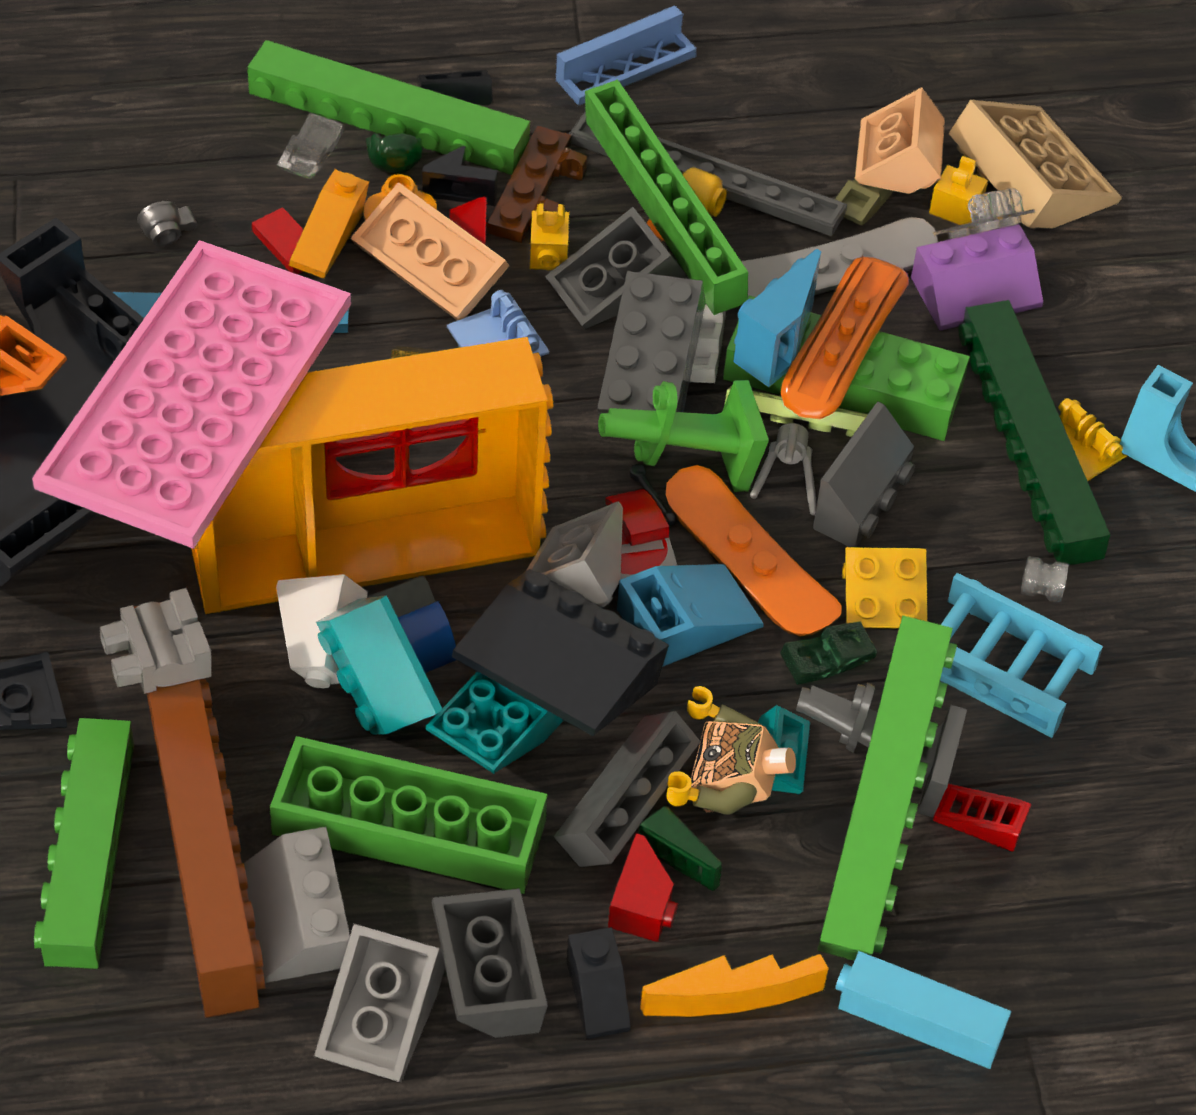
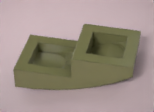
(862, 200)

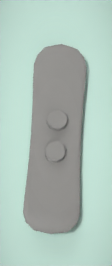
(890, 243)

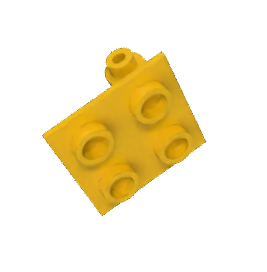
(1090, 440)
(885, 585)

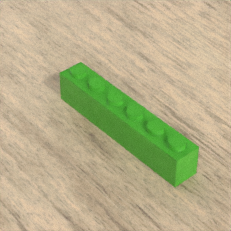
(86, 844)

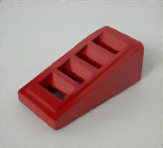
(992, 831)

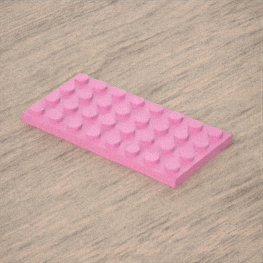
(193, 394)

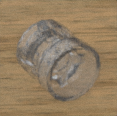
(1044, 579)

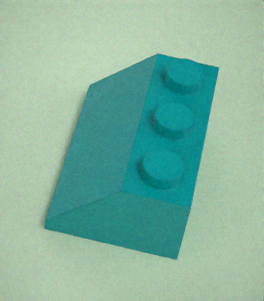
(377, 665)

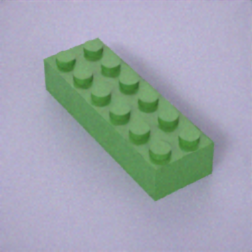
(909, 377)
(411, 813)

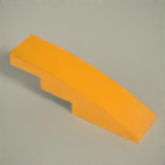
(718, 989)

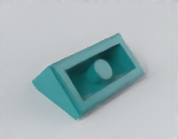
(791, 732)

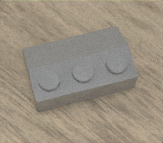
(297, 906)

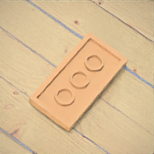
(430, 252)

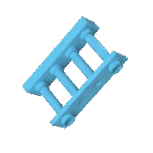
(1006, 689)

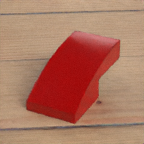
(641, 517)

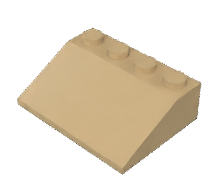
(1030, 153)

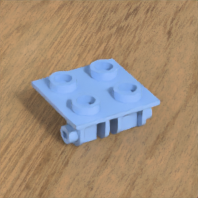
(497, 324)

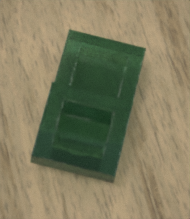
(833, 653)

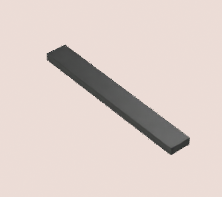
(744, 185)

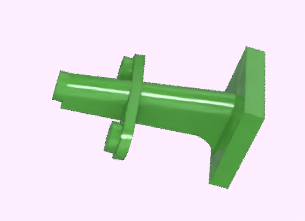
(733, 432)

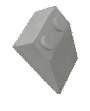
(585, 554)
(380, 1002)

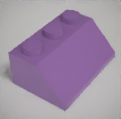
(977, 272)

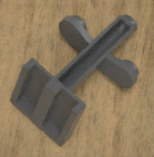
(856, 725)

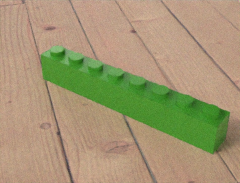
(387, 106)
(666, 196)
(886, 788)

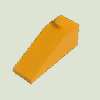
(330, 223)

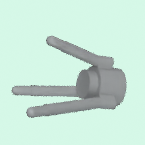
(790, 448)

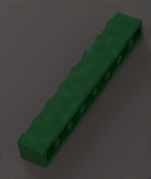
(1034, 434)

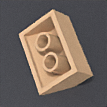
(901, 145)

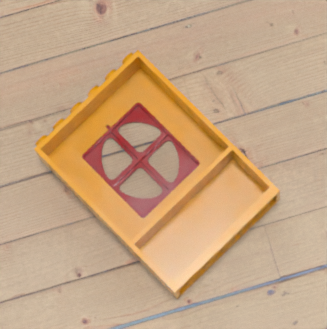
(314, 518)

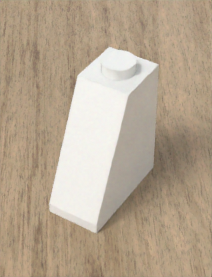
(301, 605)

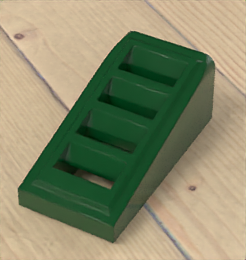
(681, 848)

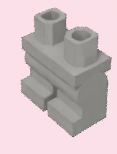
(162, 644)

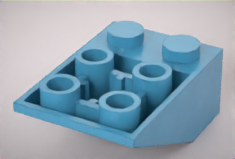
(776, 322)
(687, 607)

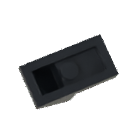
(454, 181)

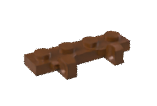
(542, 160)

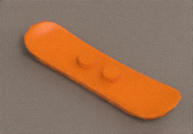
(842, 337)
(750, 554)

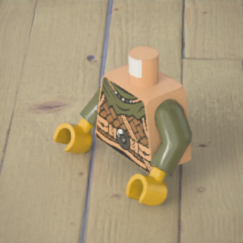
(732, 762)

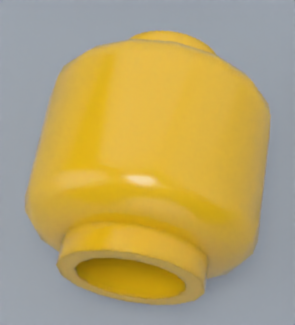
(707, 188)

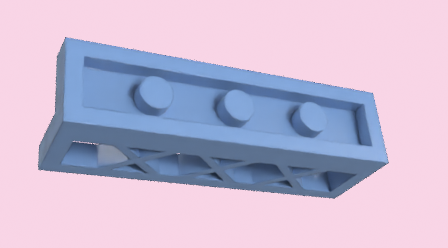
(619, 49)

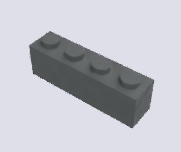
(627, 789)

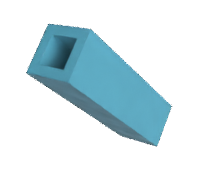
(922, 1009)

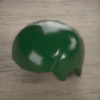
(394, 152)

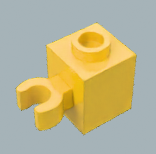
(955, 191)
(549, 238)

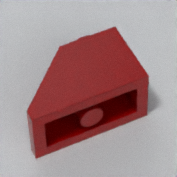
(643, 895)

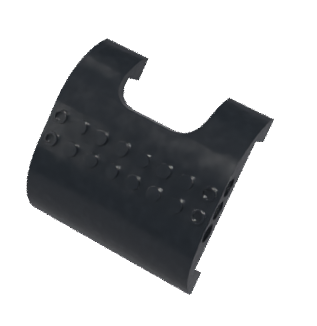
(88, 327)

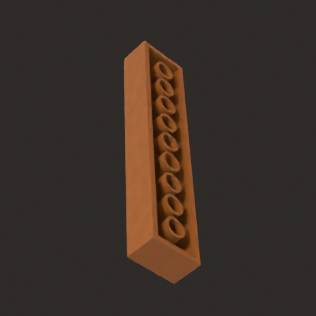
(207, 848)

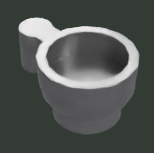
(164, 219)

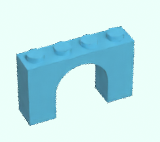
(1155, 428)

